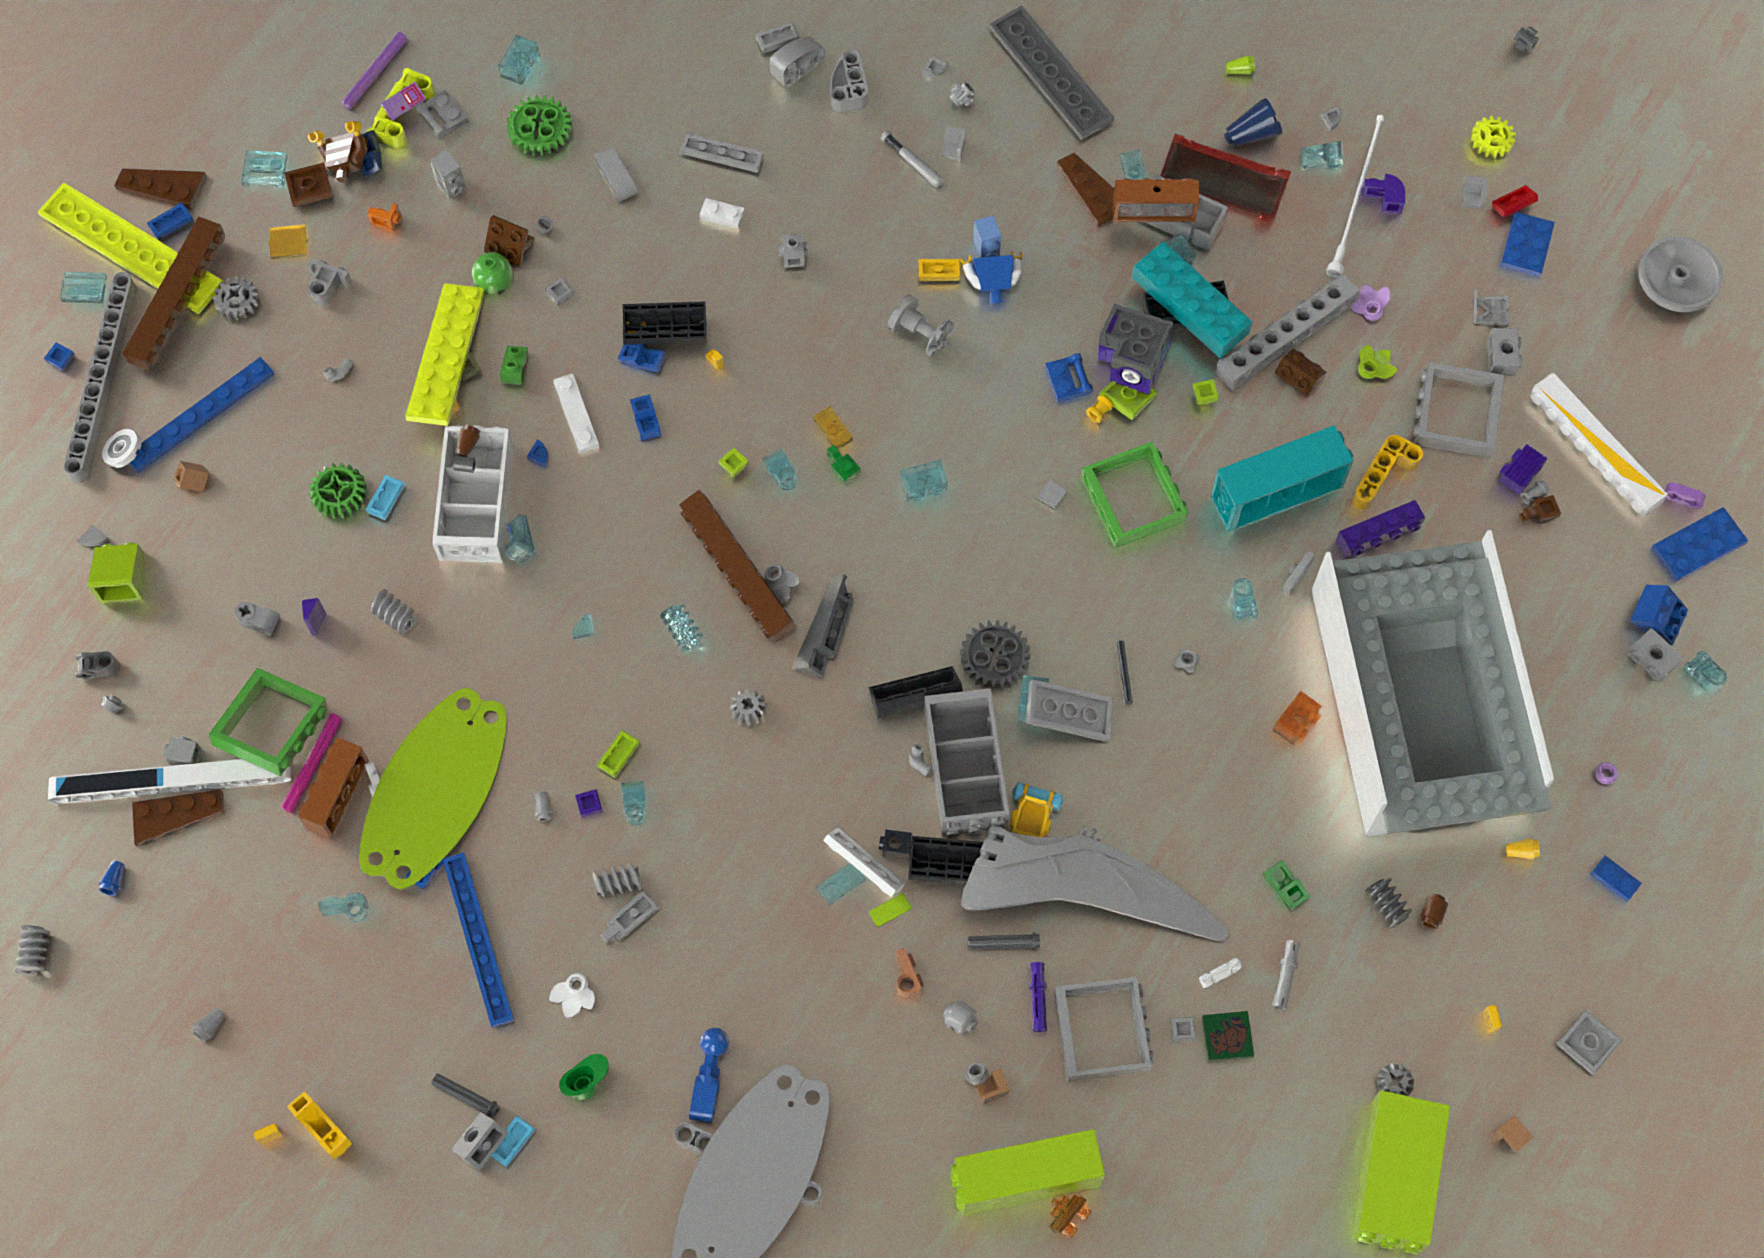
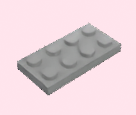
(1069, 710)

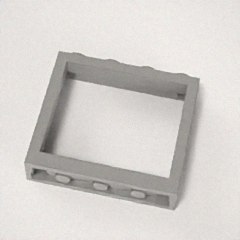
(1451, 443)
(1139, 1015)

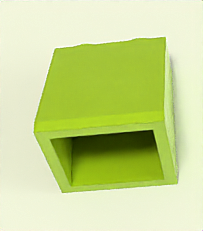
(117, 573)

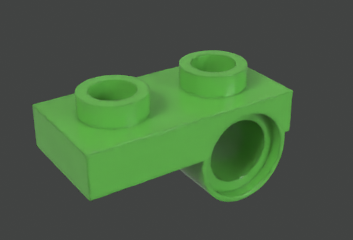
(513, 365)

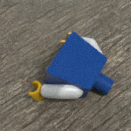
(993, 274)

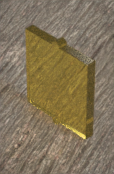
(288, 241)

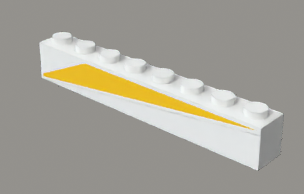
(1598, 444)

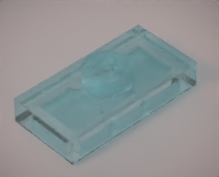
(1133, 165)
(840, 883)

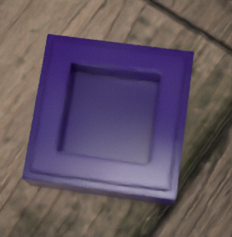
(588, 803)

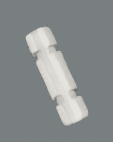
(1220, 973)

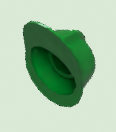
(584, 1078)

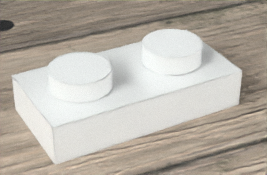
(721, 213)

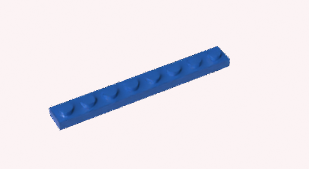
(201, 413)
(478, 940)

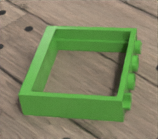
(1163, 474)
(259, 679)

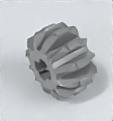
(745, 700)

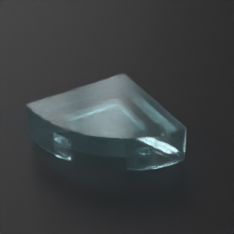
(583, 627)

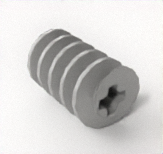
(392, 613)
(617, 880)
(30, 950)

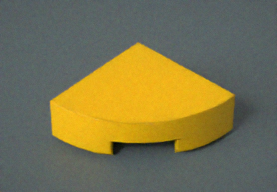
(715, 359)

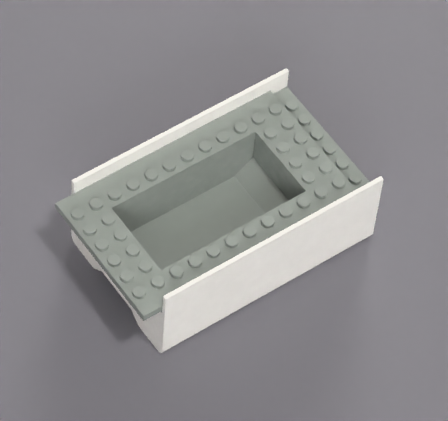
(1431, 688)

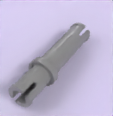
(1288, 965)

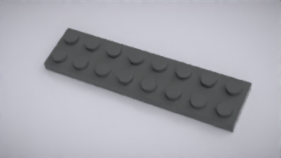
(1051, 72)

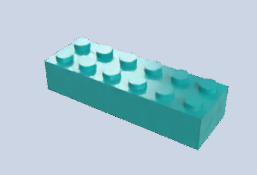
(1191, 299)

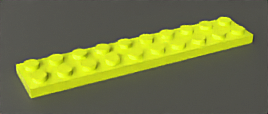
(119, 241)

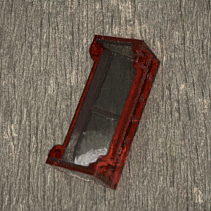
(1228, 177)

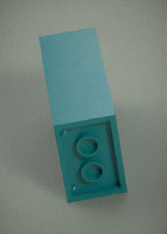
(1281, 478)

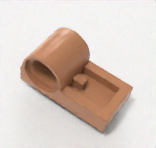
(906, 963)

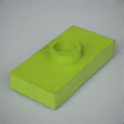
(618, 754)

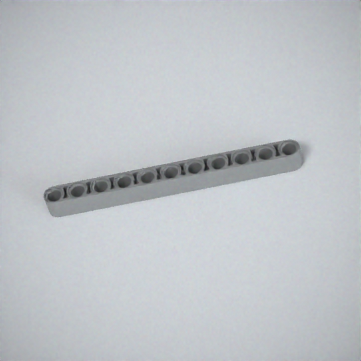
(101, 385)

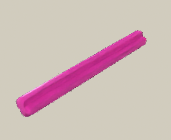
(311, 763)

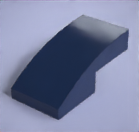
(372, 160)

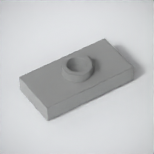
(777, 37)
(1297, 571)

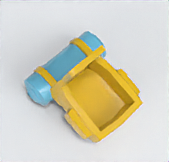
(1033, 810)

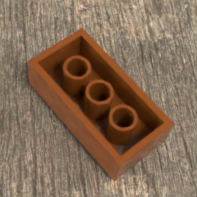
(333, 788)

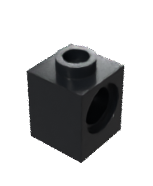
(903, 838)

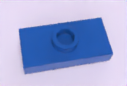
(170, 221)

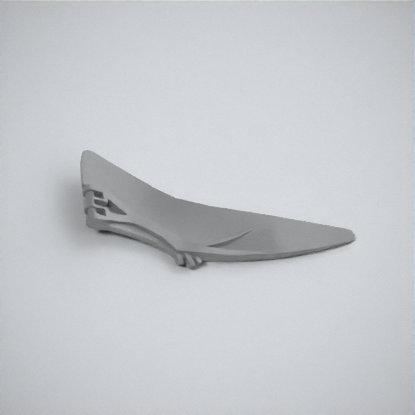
(1083, 873)

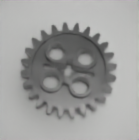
(976, 648)

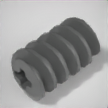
(1389, 902)

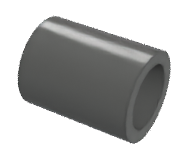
(464, 464)

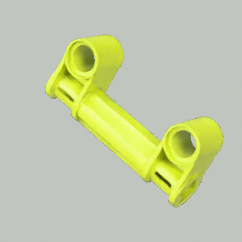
(386, 128)

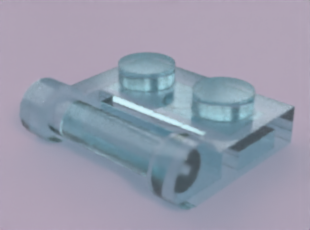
(264, 163)

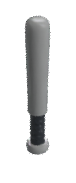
(919, 165)

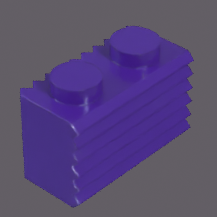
(1523, 469)

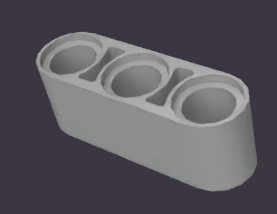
(615, 174)

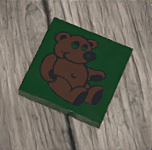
(1227, 1036)

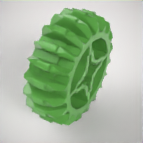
(354, 490)

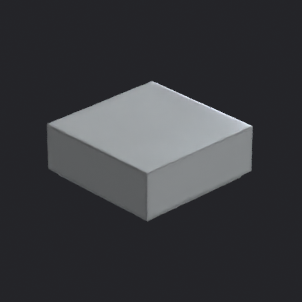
(559, 291)
(1052, 494)
(1182, 1029)

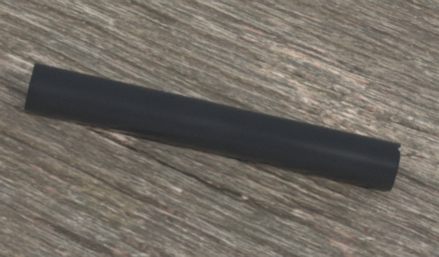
(1124, 673)

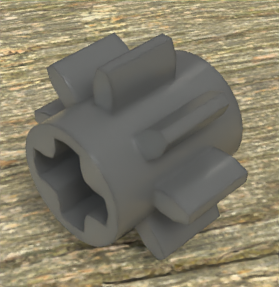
(1526, 38)

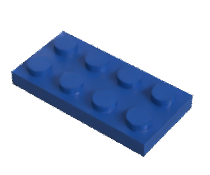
(1699, 544)

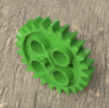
(521, 122)

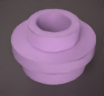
(1610, 768)

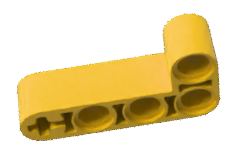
(1380, 473)

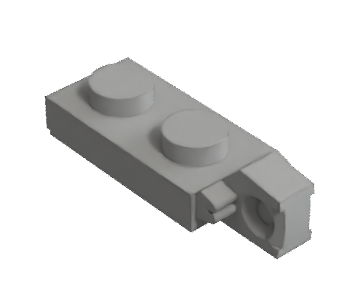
(629, 917)

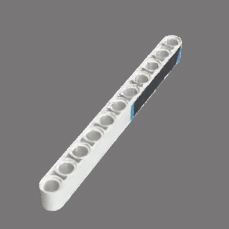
(160, 781)

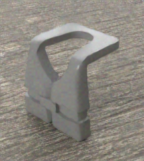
(1495, 308)

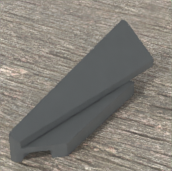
(826, 629)

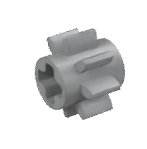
(962, 93)

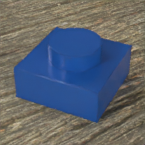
(59, 356)

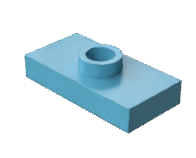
(385, 497)
(518, 1135)

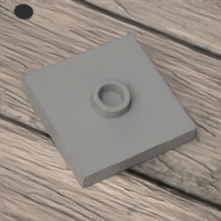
(1589, 1042)

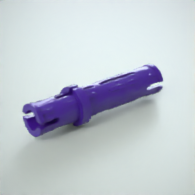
(1038, 988)

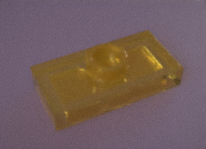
(832, 428)

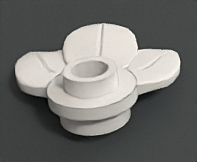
(572, 998)

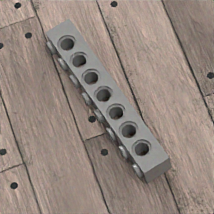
(1234, 376)

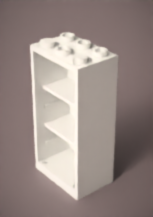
(474, 505)

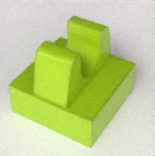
(1205, 392)
(733, 462)

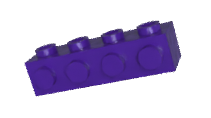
(1380, 529)

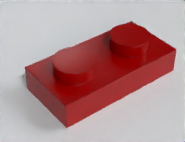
(1515, 201)

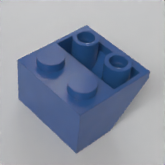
(1661, 611)

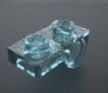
(1325, 155)
(521, 543)
(336, 905)

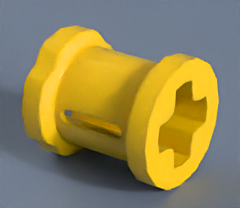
(1099, 409)

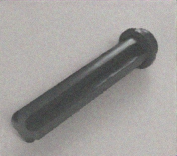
(1004, 941)
(465, 1095)

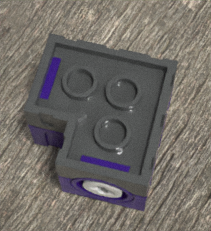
(1134, 347)

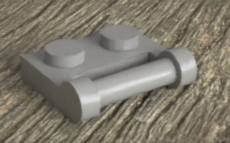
(447, 111)

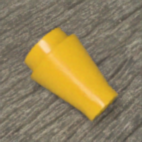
(1524, 848)

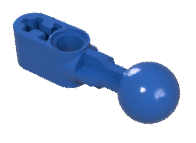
(713, 1043)

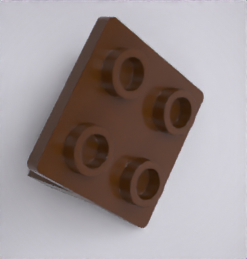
(507, 240)

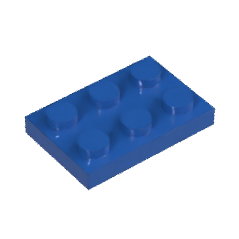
(1527, 244)

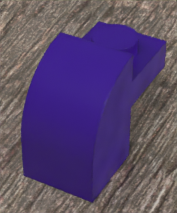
(1389, 189)

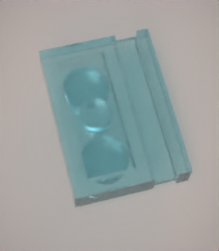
(83, 287)

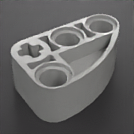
(795, 60)
(842, 86)

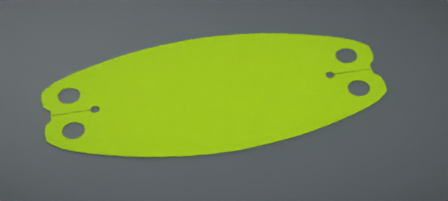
(433, 788)

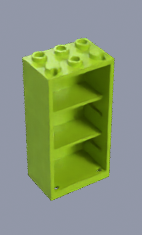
(1027, 1172)
(1401, 1172)

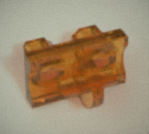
(1065, 1212)

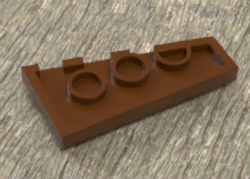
(162, 185)
(1089, 186)
(167, 814)

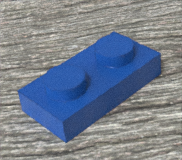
(1616, 878)

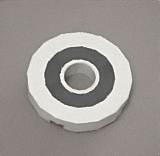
(125, 439)

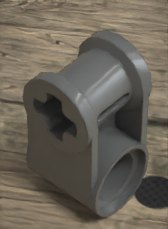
(92, 665)

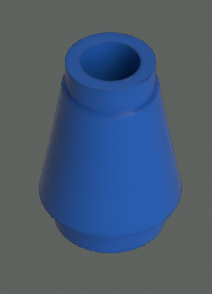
(112, 879)

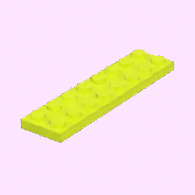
(445, 354)

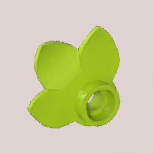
(1377, 362)

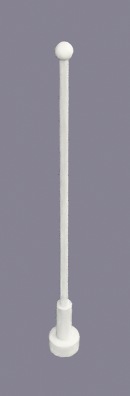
(1335, 268)

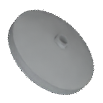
(1680, 274)

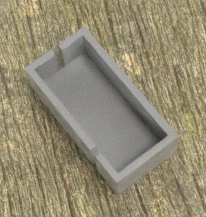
(1204, 230)

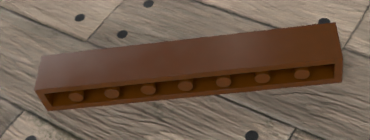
(174, 293)
(737, 565)

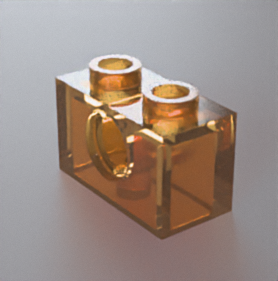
(1303, 707)

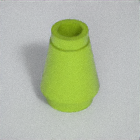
(1241, 65)

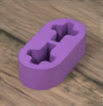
(1685, 495)

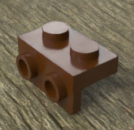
(1300, 371)

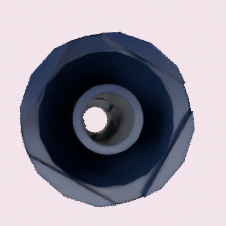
(1254, 125)

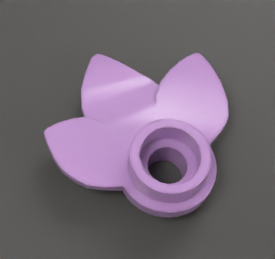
(1371, 300)

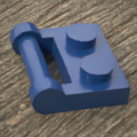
(1062, 380)

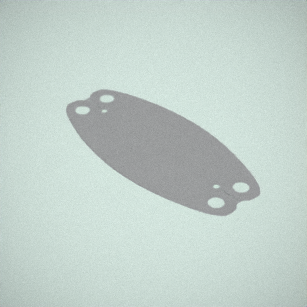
(753, 1170)

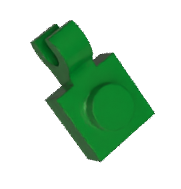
(843, 466)

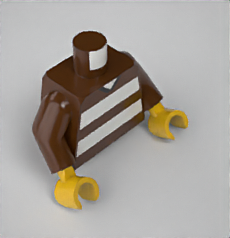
(343, 152)

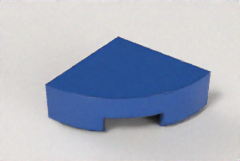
(538, 454)

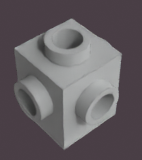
(793, 250)

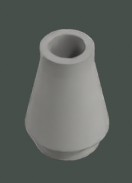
(207, 1026)

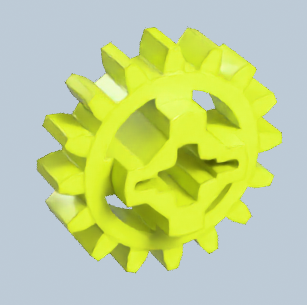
(1491, 135)

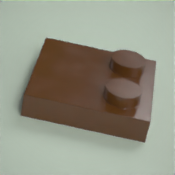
(308, 184)

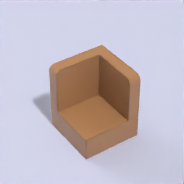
(191, 476)
(993, 1088)
(1513, 1133)

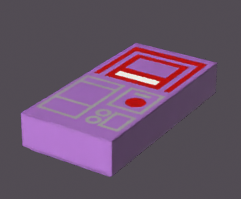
(403, 101)

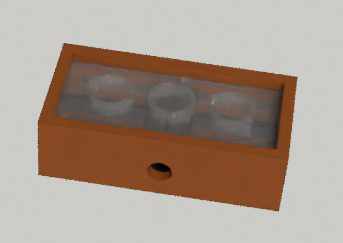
(1155, 200)

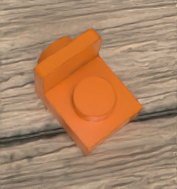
(384, 219)

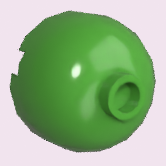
(492, 273)

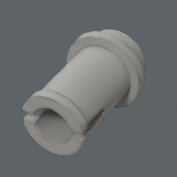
(1540, 489)
(542, 807)

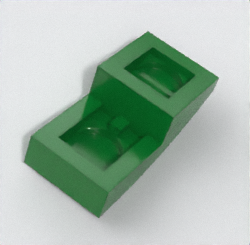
(1286, 885)

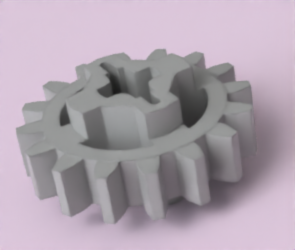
(236, 298)

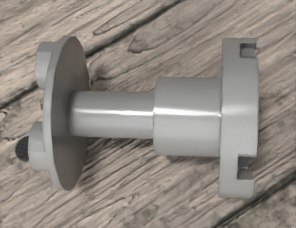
(914, 321)

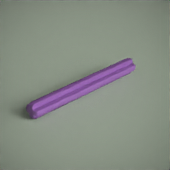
(374, 70)

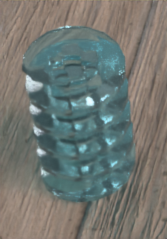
(681, 628)

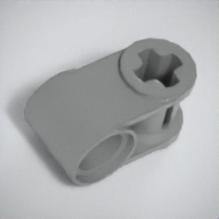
(260, 618)

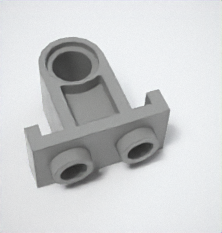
(325, 279)

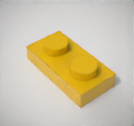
(939, 269)

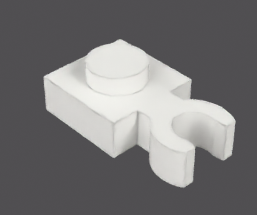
(373, 775)

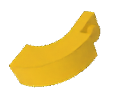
(319, 1125)

